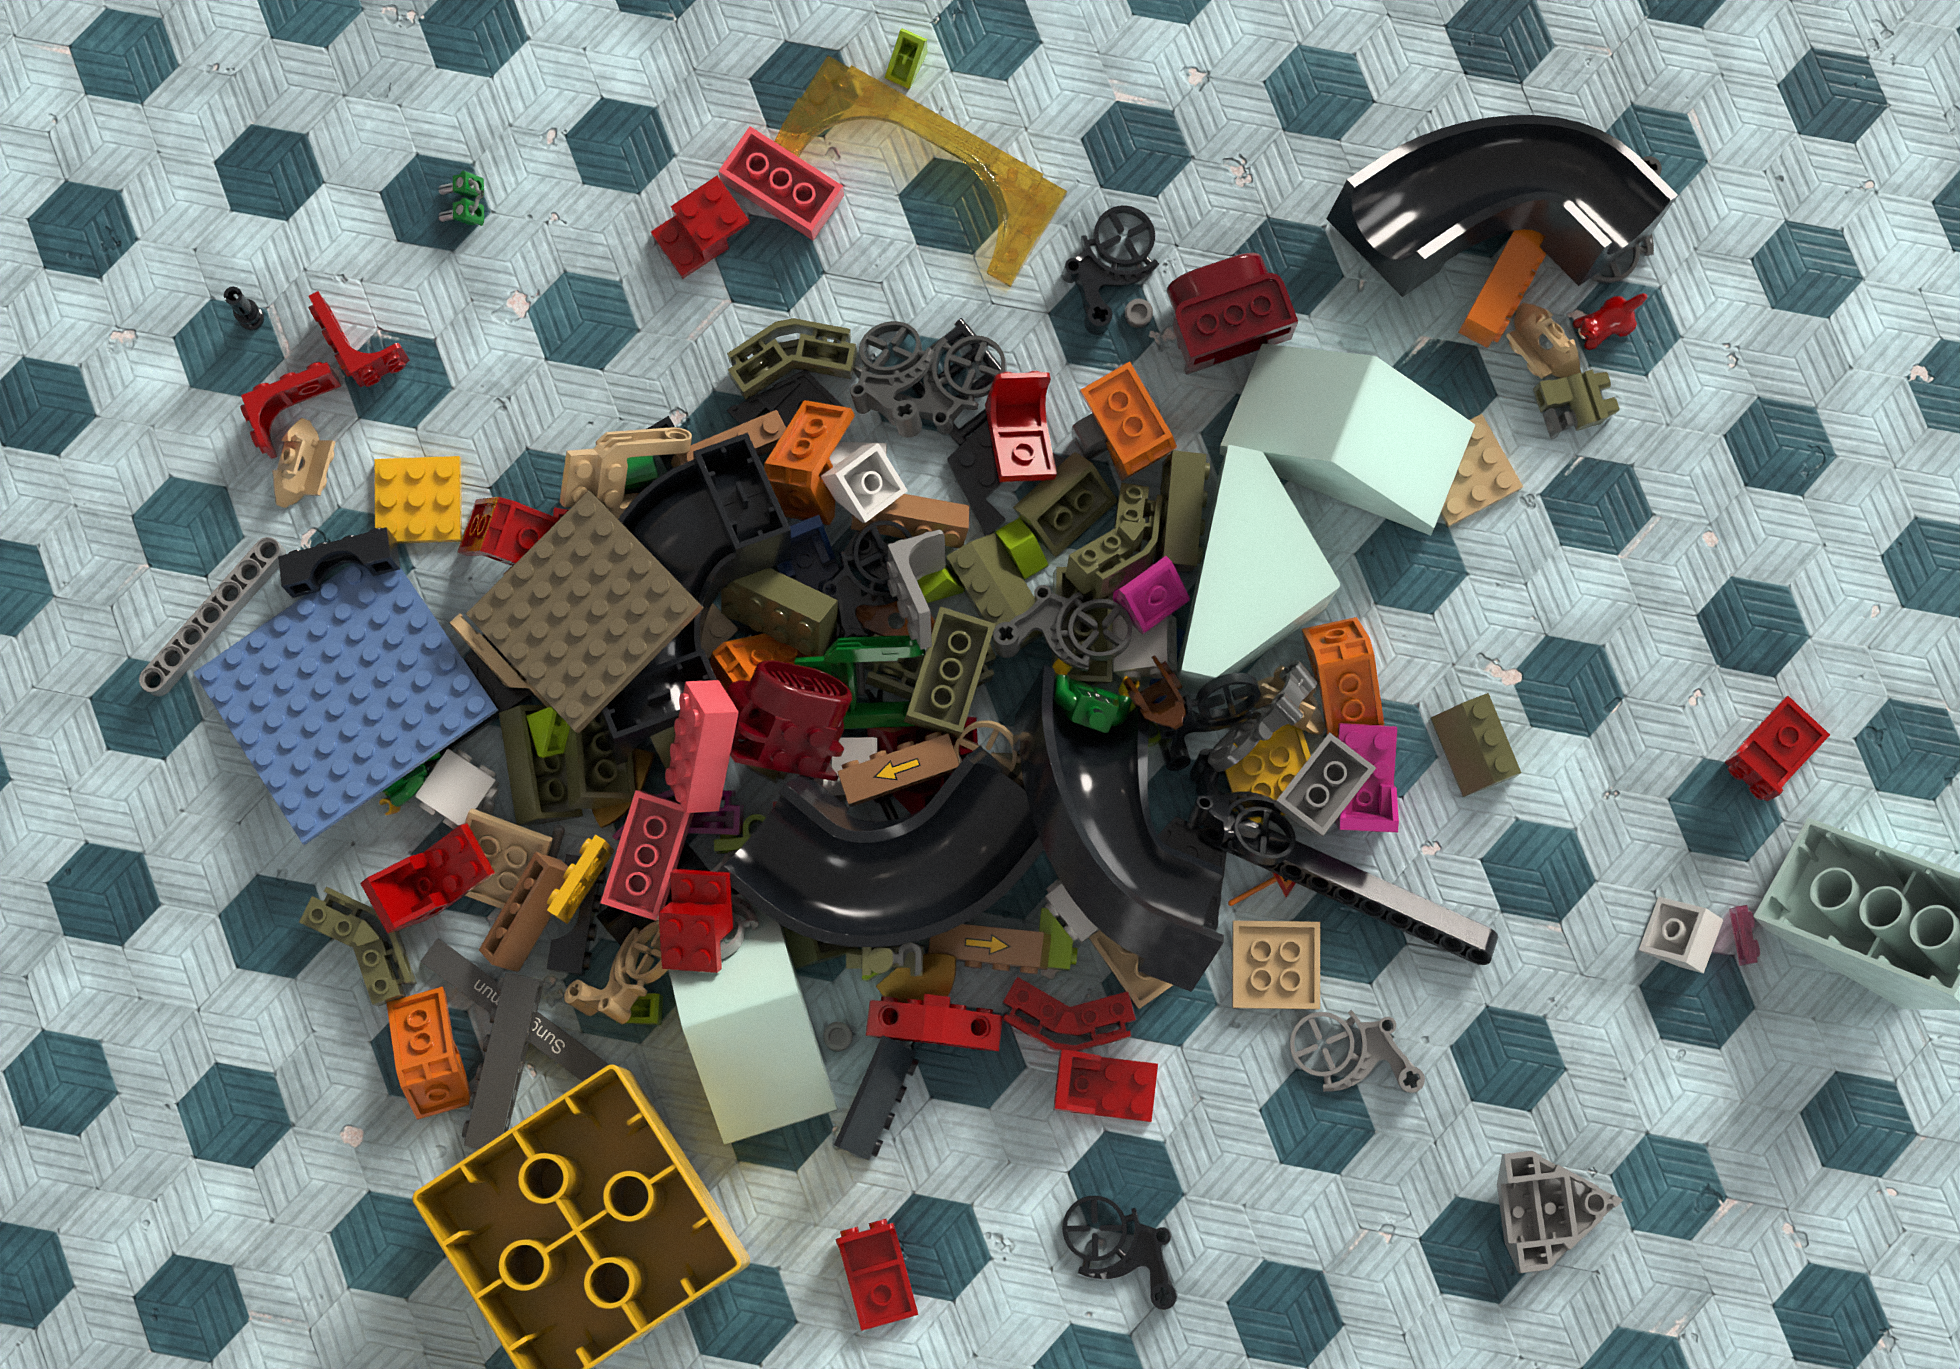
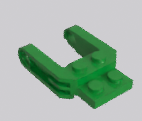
(840, 663)

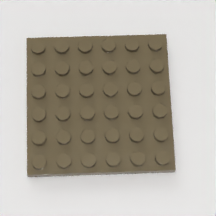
(584, 611)

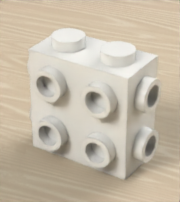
(1137, 659)
(456, 788)
(1063, 906)

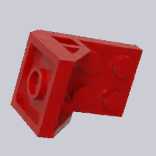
(503, 529)
(428, 881)
(1105, 1086)

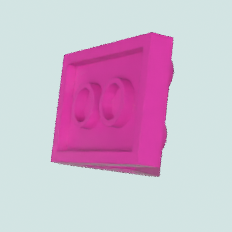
(1152, 595)
(1376, 801)

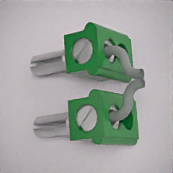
(465, 210)

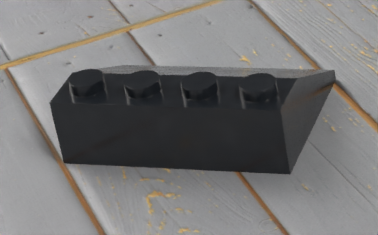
(876, 1098)

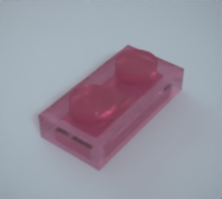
(1742, 925)

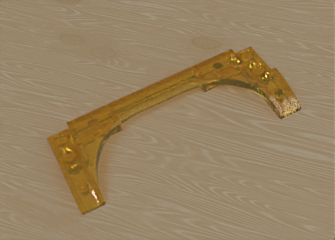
(1020, 193)

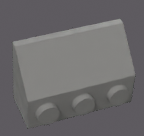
(1324, 785)

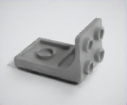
(908, 563)

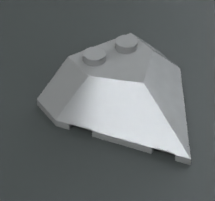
(1546, 1209)

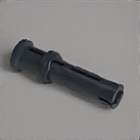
(243, 307)

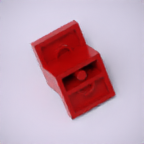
(700, 227)
(695, 920)

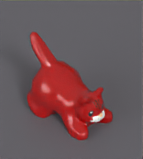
(1614, 317)

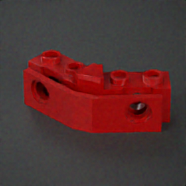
(1067, 1020)
(934, 1023)

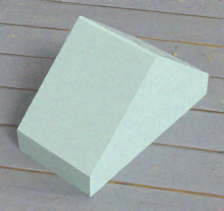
(1351, 431)
(1255, 576)
(1870, 915)
(754, 1036)

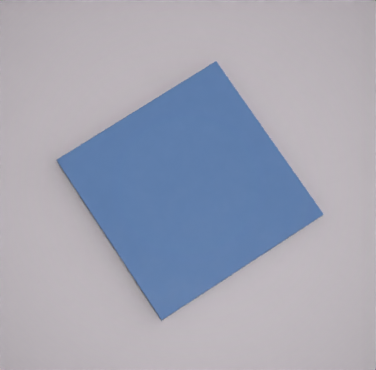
(344, 695)

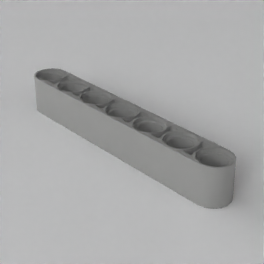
(210, 631)

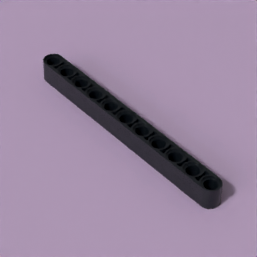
(1370, 896)

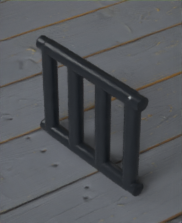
(963, 329)

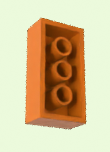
(1502, 288)

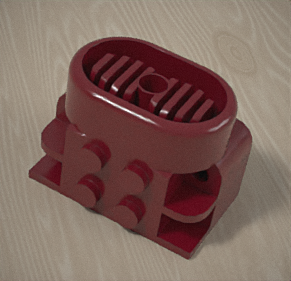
(1229, 311)
(789, 719)

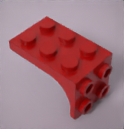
(363, 367)
(269, 400)
(1020, 427)
(1776, 749)
(877, 1274)

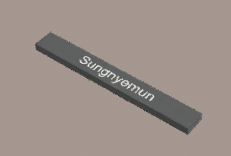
(482, 990)

